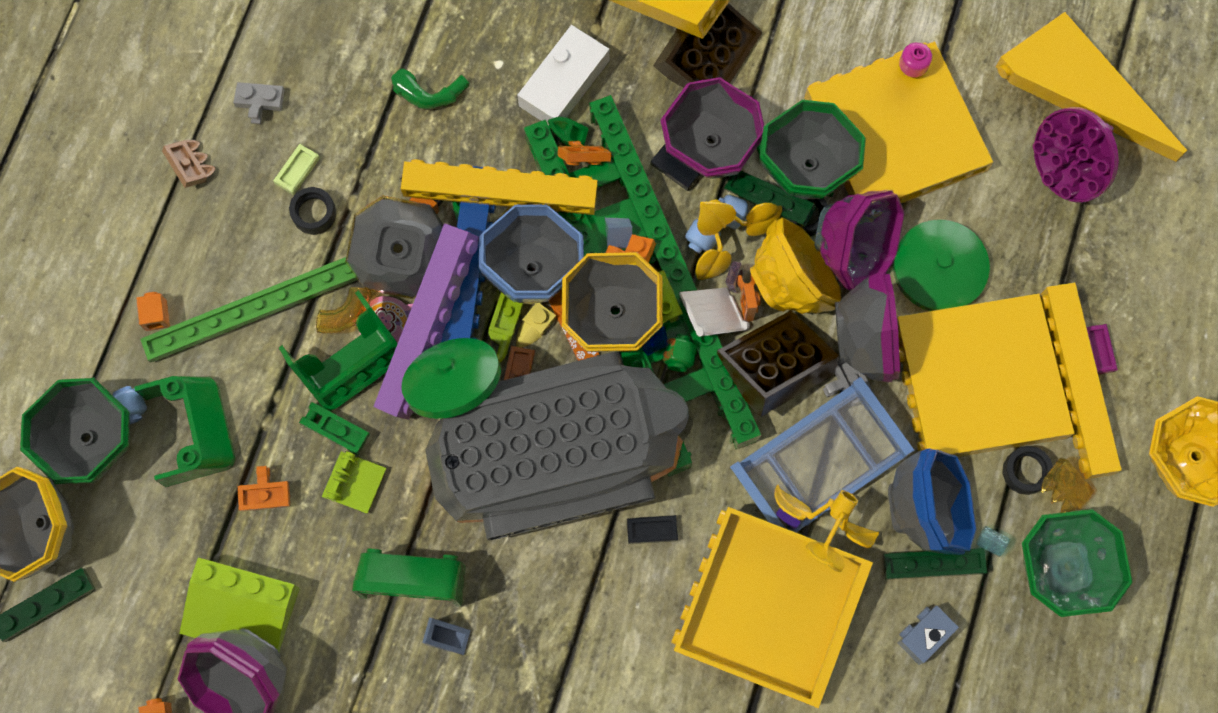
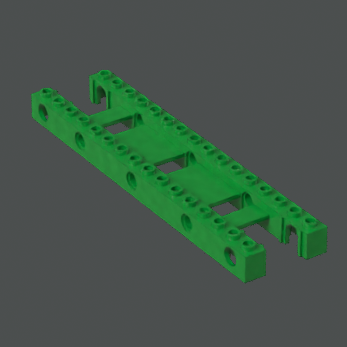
(649, 222)

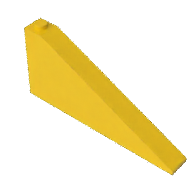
(1071, 72)

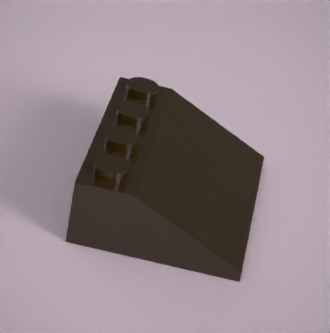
(715, 56)
(778, 362)

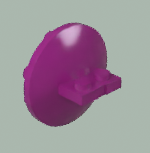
(1076, 154)

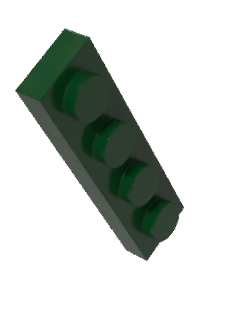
(760, 191)
(932, 564)
(45, 604)

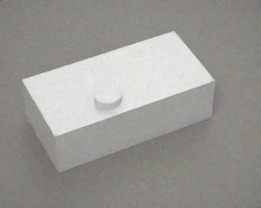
(564, 76)

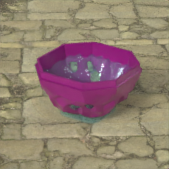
(860, 235)

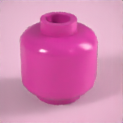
(915, 59)

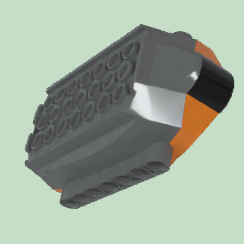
(558, 446)

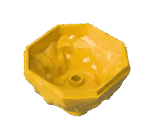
(793, 272)
(1183, 433)

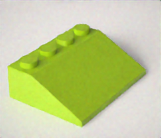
(237, 599)

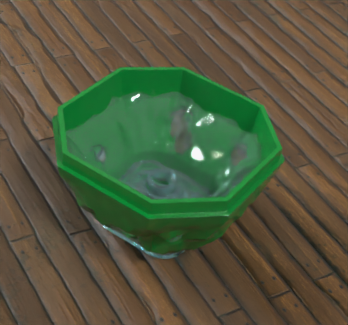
(1096, 561)

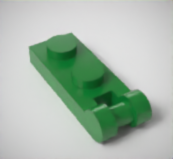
(335, 428)

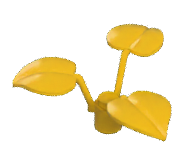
(715, 216)
(840, 510)

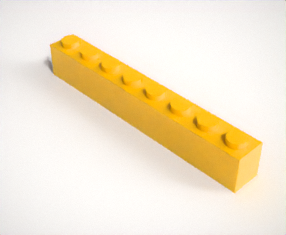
(498, 187)
(1080, 382)

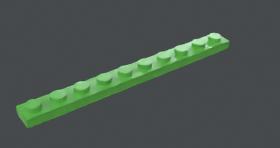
(247, 310)

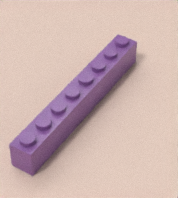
(429, 313)

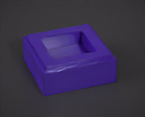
(791, 521)

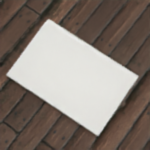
(713, 311)

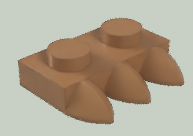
(187, 163)

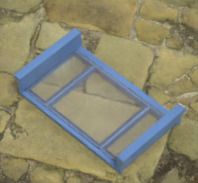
(824, 453)

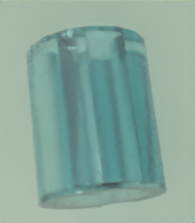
(992, 541)

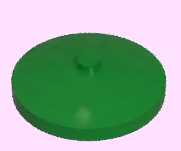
(941, 265)
(451, 378)

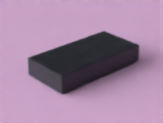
(674, 169)
(652, 529)

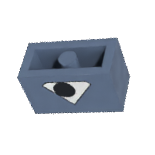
(927, 634)

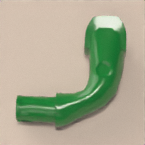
(406, 86)

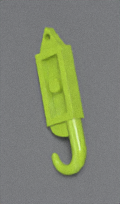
(504, 324)

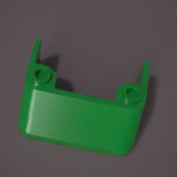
(350, 367)
(208, 426)
(409, 576)

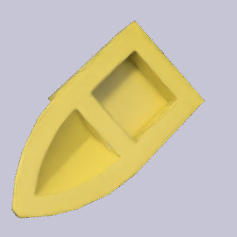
(534, 325)

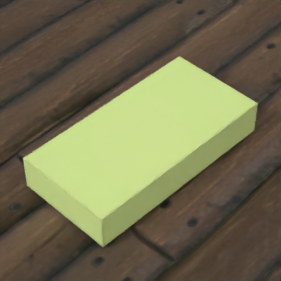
(296, 169)

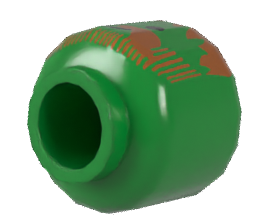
(679, 353)

